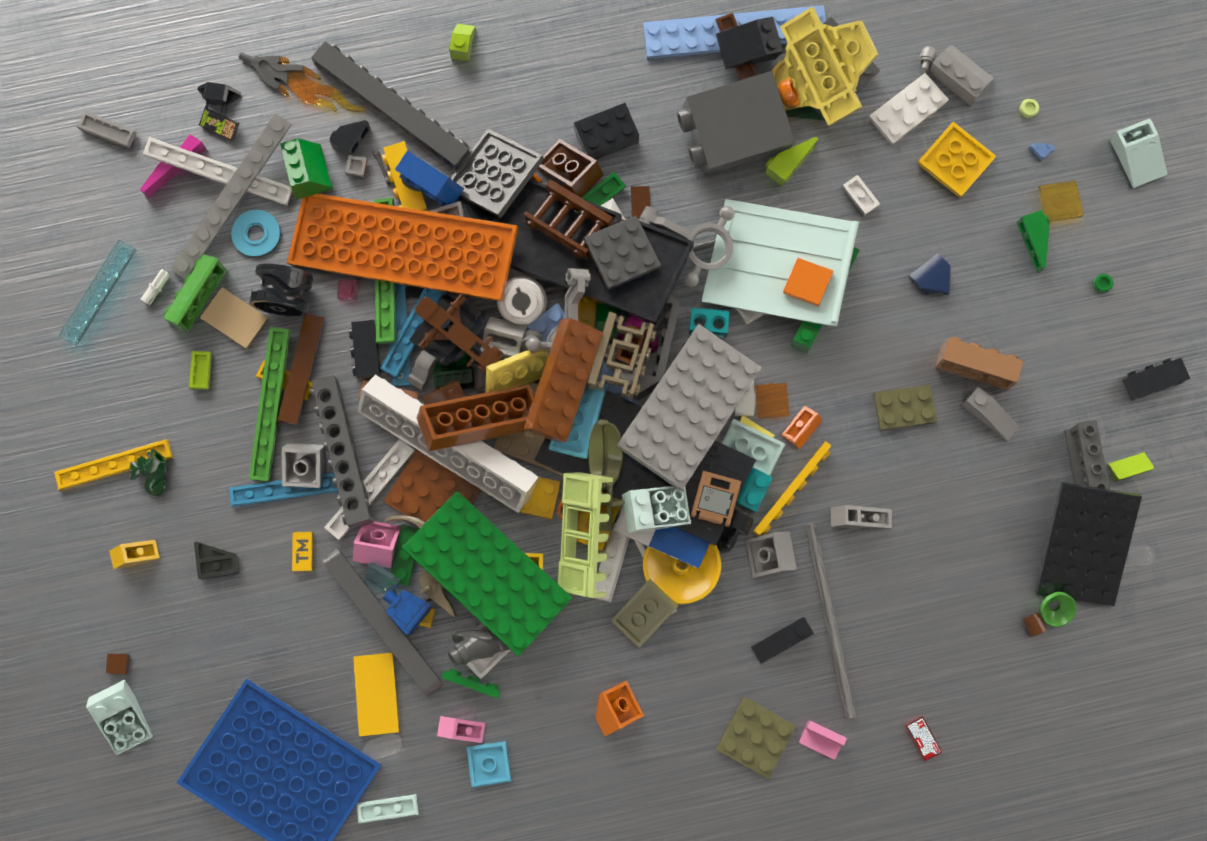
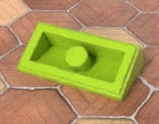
(1130, 466)

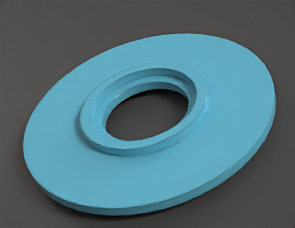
(262, 246)

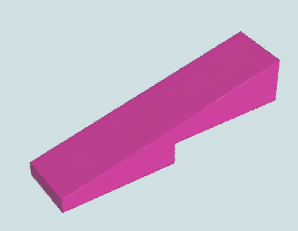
(165, 172)

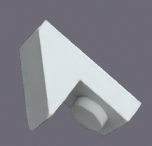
(747, 403)

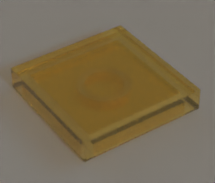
(1061, 201)

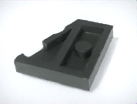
(214, 562)

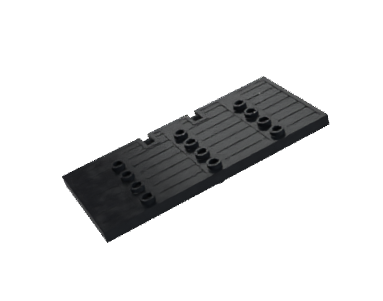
(549, 260)
(635, 476)

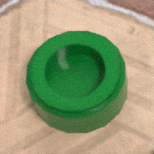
(1103, 283)

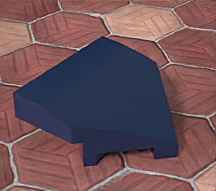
(933, 276)

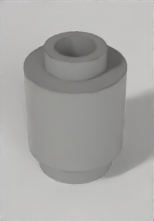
(479, 380)

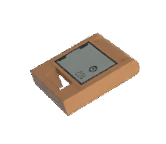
(714, 501)

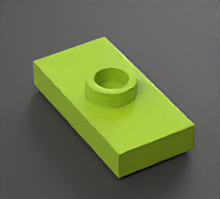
(200, 370)

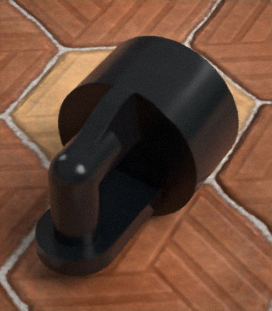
(740, 524)

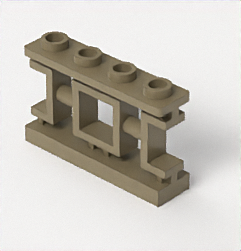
(607, 352)

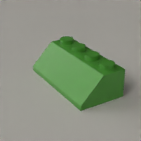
(195, 293)

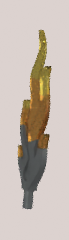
(270, 69)

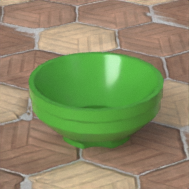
(1062, 614)

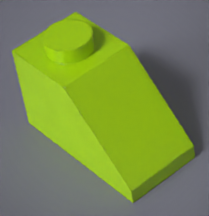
(461, 42)

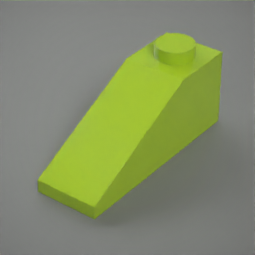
(788, 161)

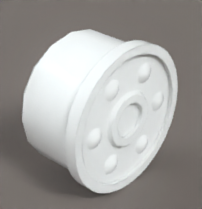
(522, 300)

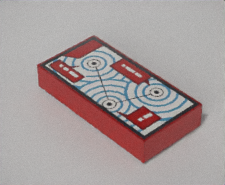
(923, 738)

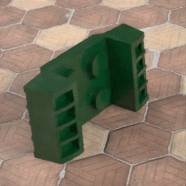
(454, 371)

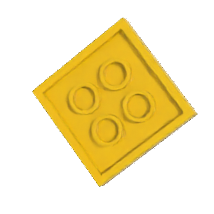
(956, 159)

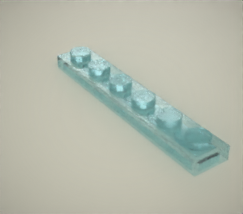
(97, 292)

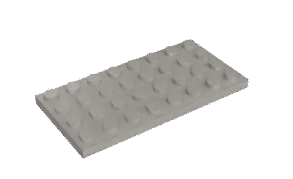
(689, 407)

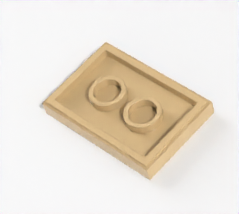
(234, 318)

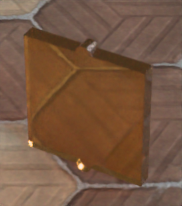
(772, 400)

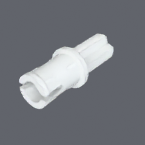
(155, 287)

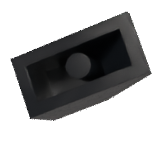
(349, 137)

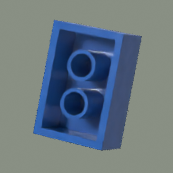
(428, 179)

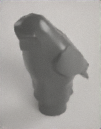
(474, 645)

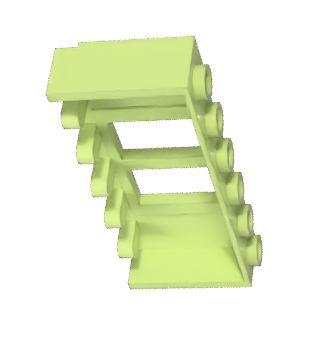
(582, 493)

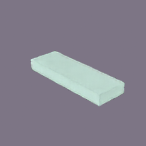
(387, 808)

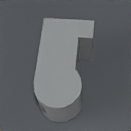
(422, 370)

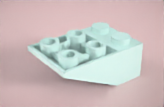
(1140, 152)
(655, 509)
(119, 717)

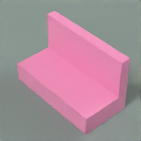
(822, 740)

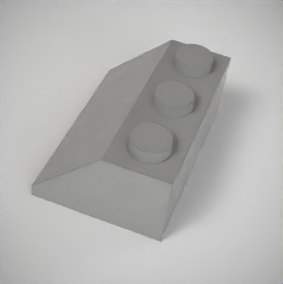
(960, 74)

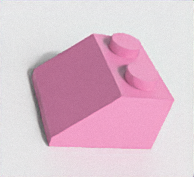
(376, 544)

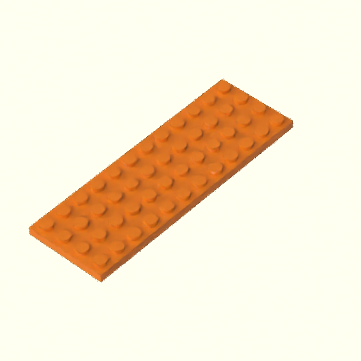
(403, 246)

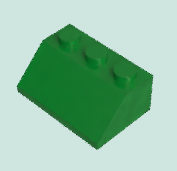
(305, 167)

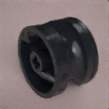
(281, 290)

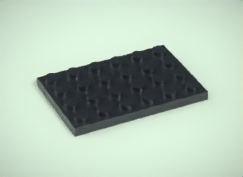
(1088, 543)

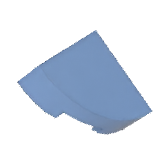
(1041, 150)

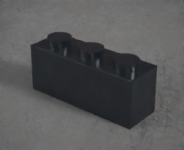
(365, 350)
(1155, 378)

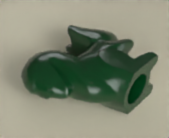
(153, 469)

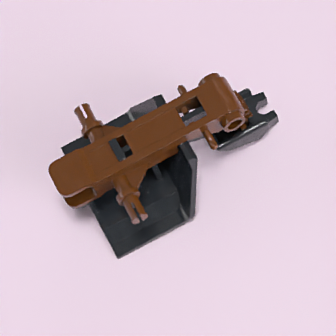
(452, 330)

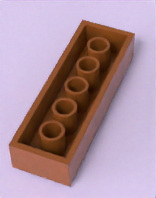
(563, 380)
(475, 417)

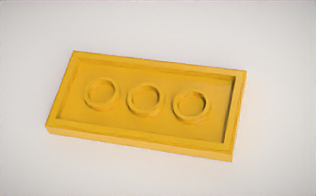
(376, 694)

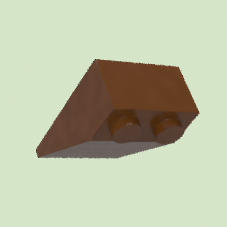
(570, 168)

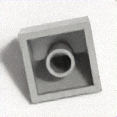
(303, 465)
(771, 554)

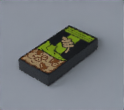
(219, 124)

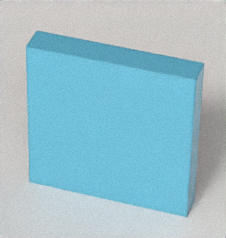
(488, 764)

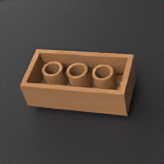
(979, 363)

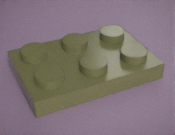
(905, 407)
(644, 613)

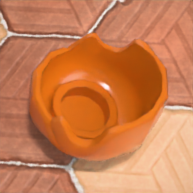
(788, 93)

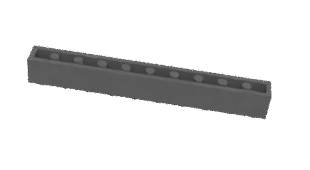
(390, 105)

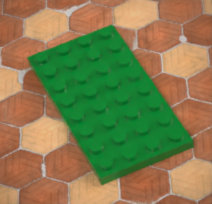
(487, 573)

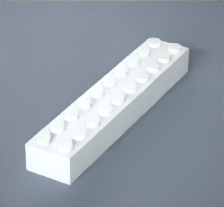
(472, 461)

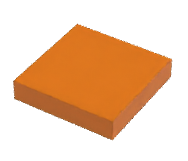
(808, 282)

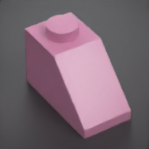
(461, 729)

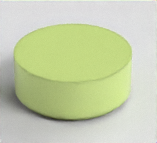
(1029, 108)

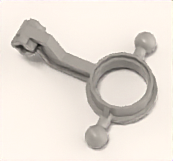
(651, 217)
(577, 280)

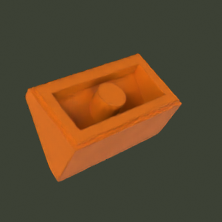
(802, 427)

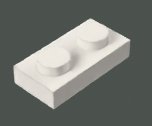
(860, 195)

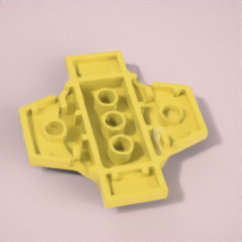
(825, 63)

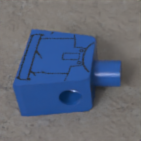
(406, 610)

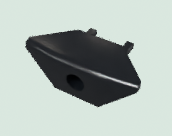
(218, 94)

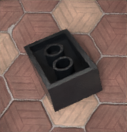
(749, 43)

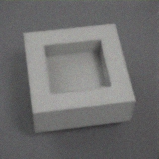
(356, 166)

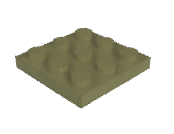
(756, 737)

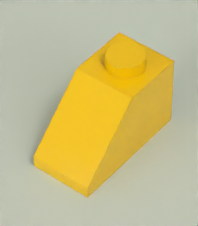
(134, 554)

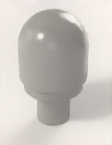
(927, 57)

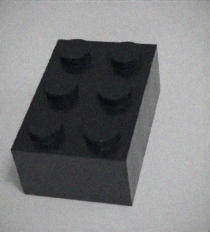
(606, 132)

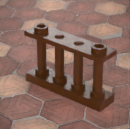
(570, 201)

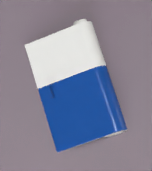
(668, 541)

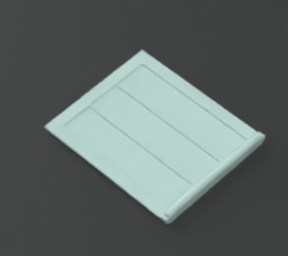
(763, 257)

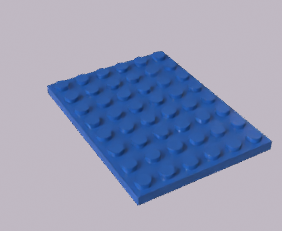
(278, 770)

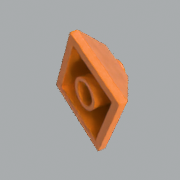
(617, 708)

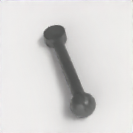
(376, 153)

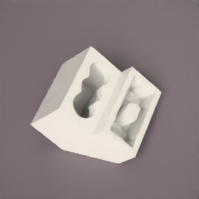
(506, 336)

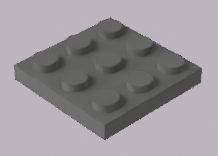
(622, 252)

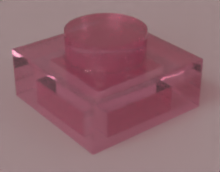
(347, 289)

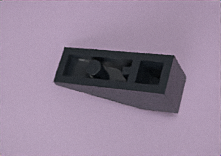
(782, 640)

